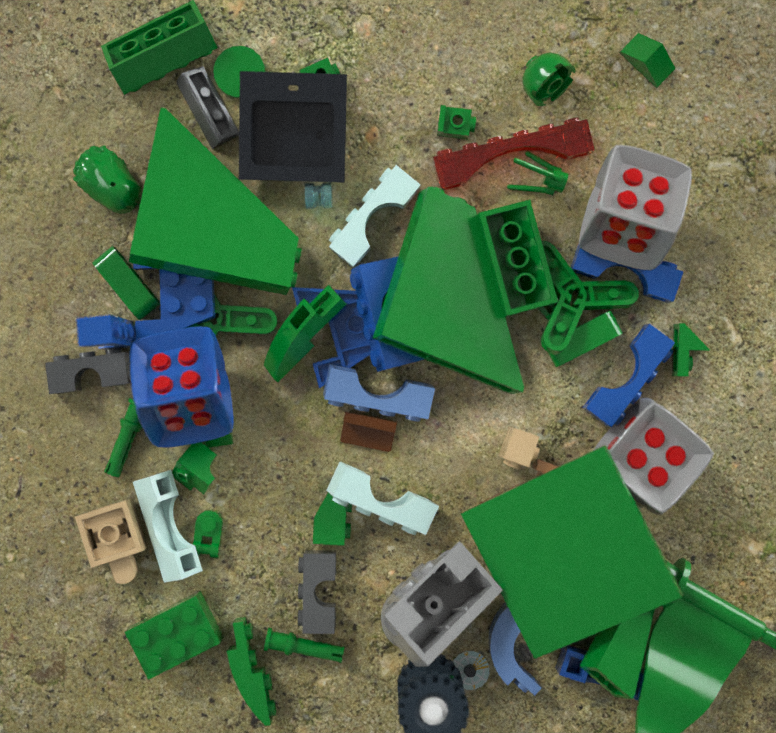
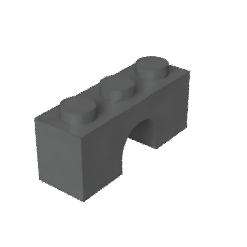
(65, 373)
(316, 615)

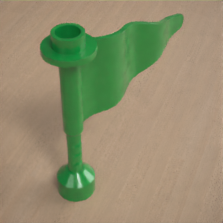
(692, 654)

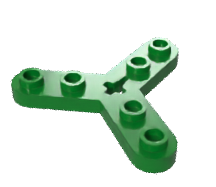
(591, 296)
(242, 319)

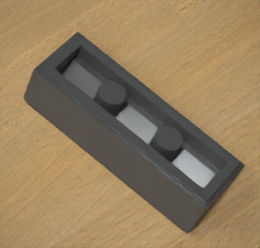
(207, 107)

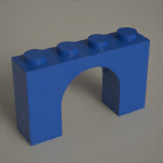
(371, 284)

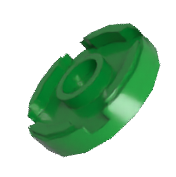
(229, 65)

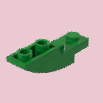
(296, 332)
(251, 681)

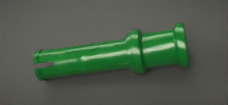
(123, 444)
(291, 644)

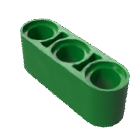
(126, 283)
(589, 336)

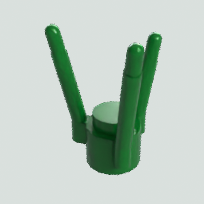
(553, 178)

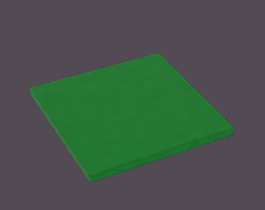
(571, 553)

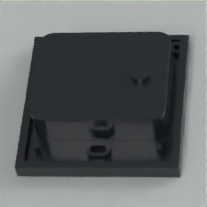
(290, 131)

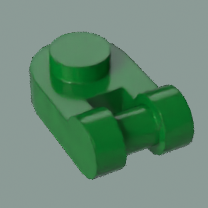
(210, 525)

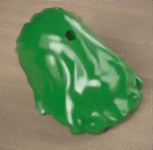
(99, 171)

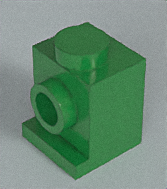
(448, 129)

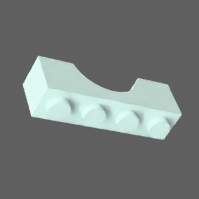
(394, 191)
(410, 510)
(173, 553)

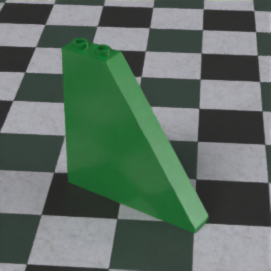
(206, 221)
(446, 296)

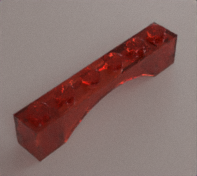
(563, 141)

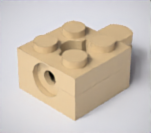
(113, 537)

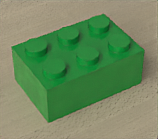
(174, 635)

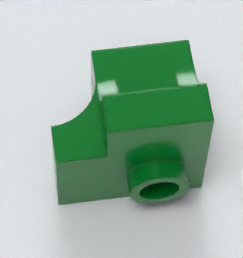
(194, 468)

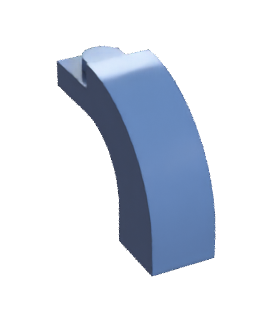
(501, 647)

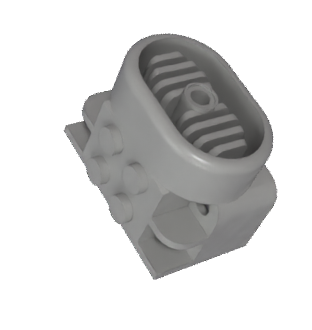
(437, 604)

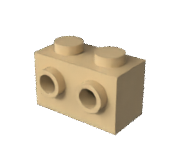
(519, 448)

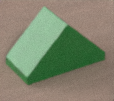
(649, 58)

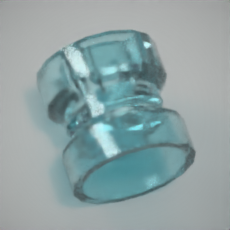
(312, 195)

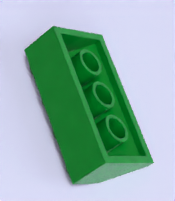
(158, 47)
(517, 258)

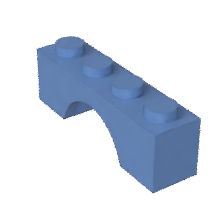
(411, 399)

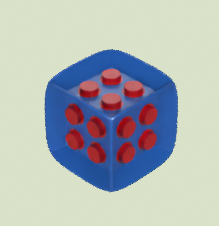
(181, 387)

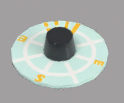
(473, 669)

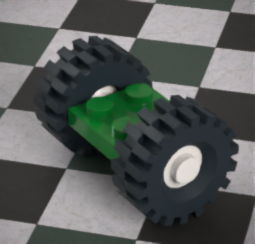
(432, 698)

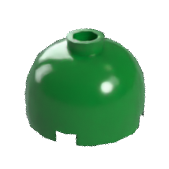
(547, 77)

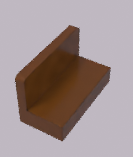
(368, 431)

